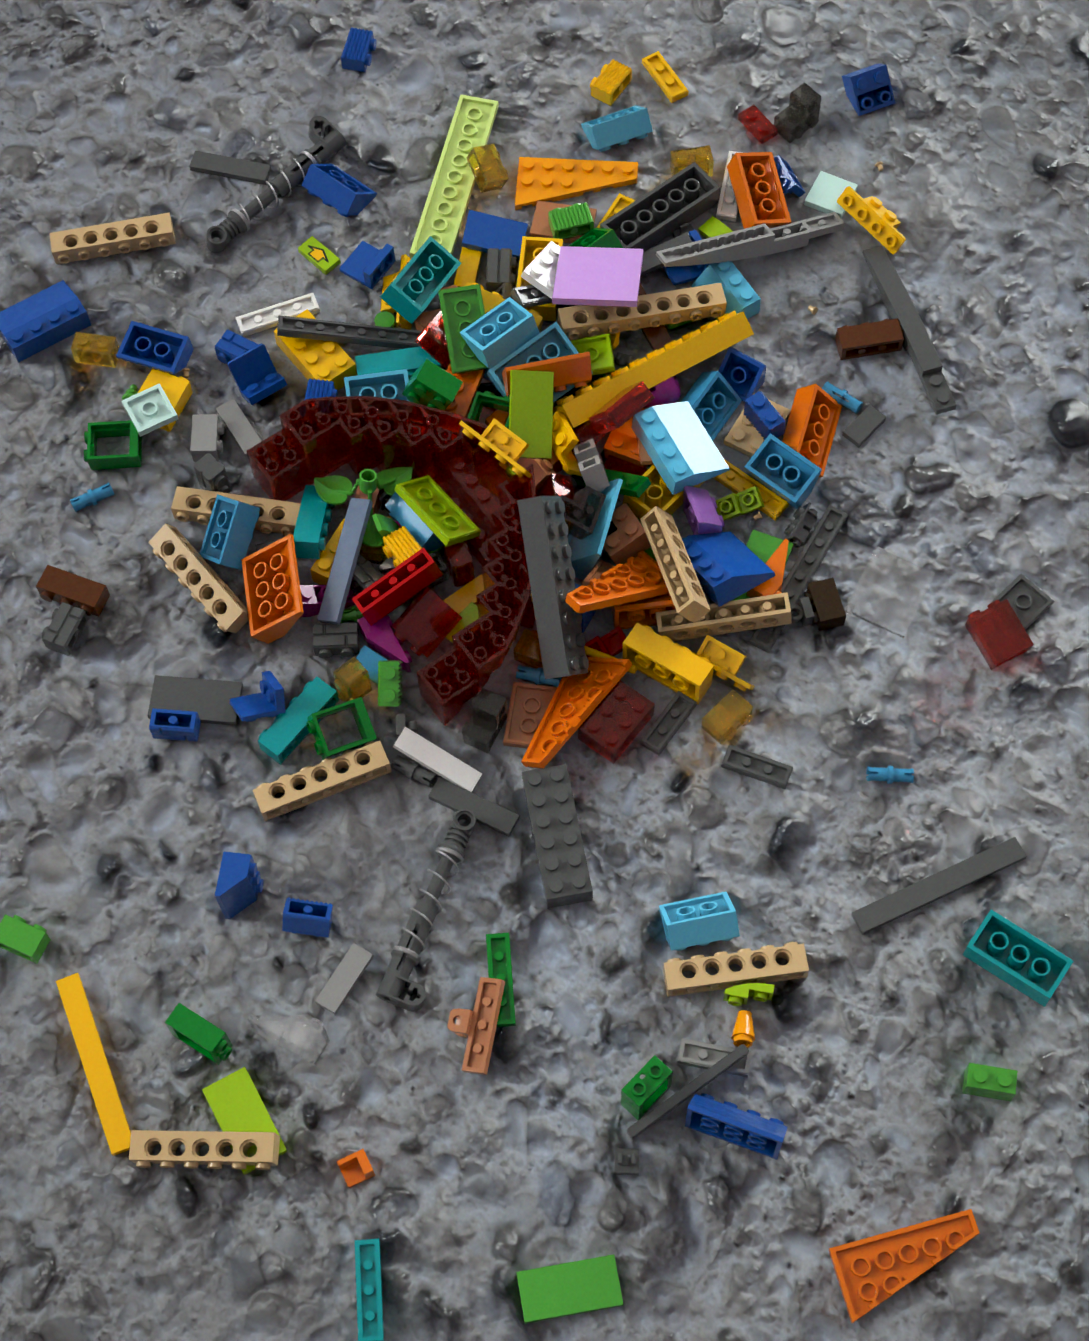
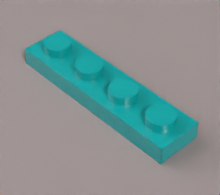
(369, 1290)

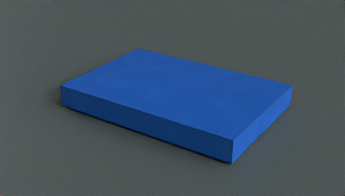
(491, 231)

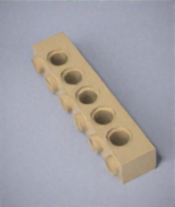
(112, 238)
(270, 509)
(169, 538)
(675, 564)
(728, 618)
(314, 790)
(677, 984)
(143, 1142)

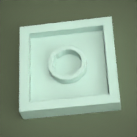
(825, 193)
(149, 410)

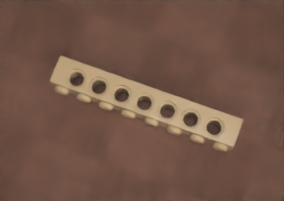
(650, 304)

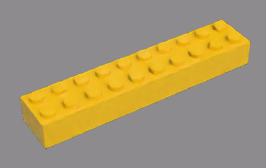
(658, 366)

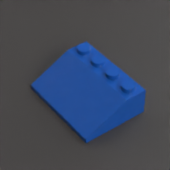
(42, 320)
(725, 565)
(735, 1125)

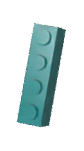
(393, 360)
(312, 525)
(290, 727)

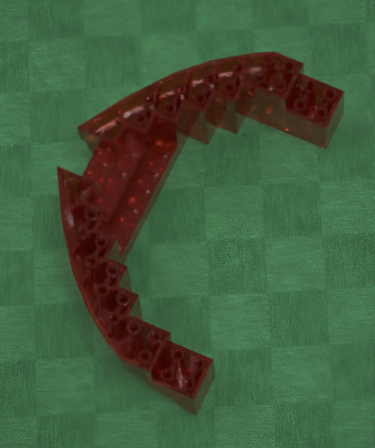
(398, 433)

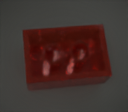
(616, 721)

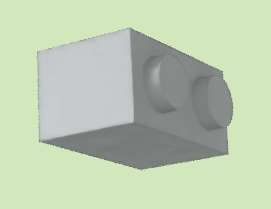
(206, 436)

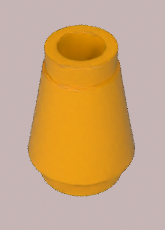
(743, 1030)

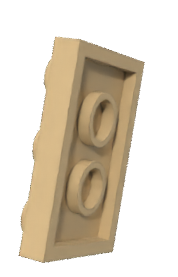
(745, 437)

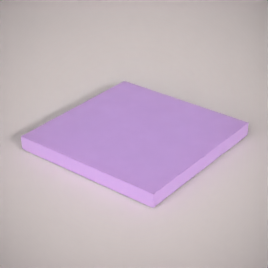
(598, 276)

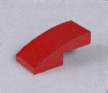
(610, 643)

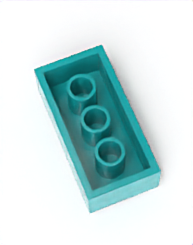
(420, 280)
(1017, 958)

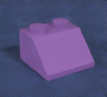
(701, 511)

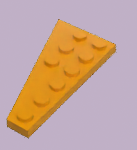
(568, 178)

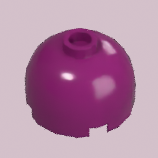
(665, 392)

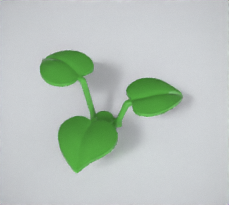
(336, 488)

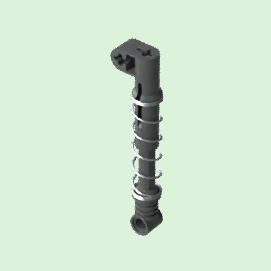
(281, 185)
(422, 918)

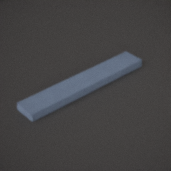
(345, 561)

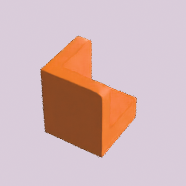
(356, 1168)

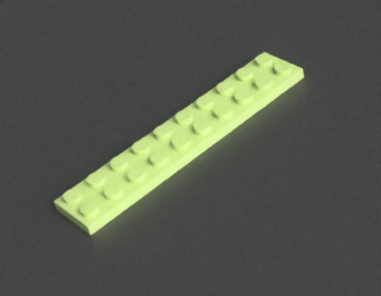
(453, 177)

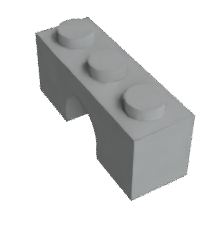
(591, 465)

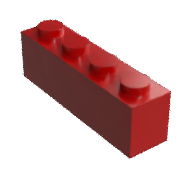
(397, 586)

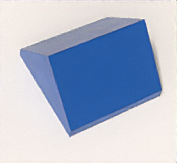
(742, 373)

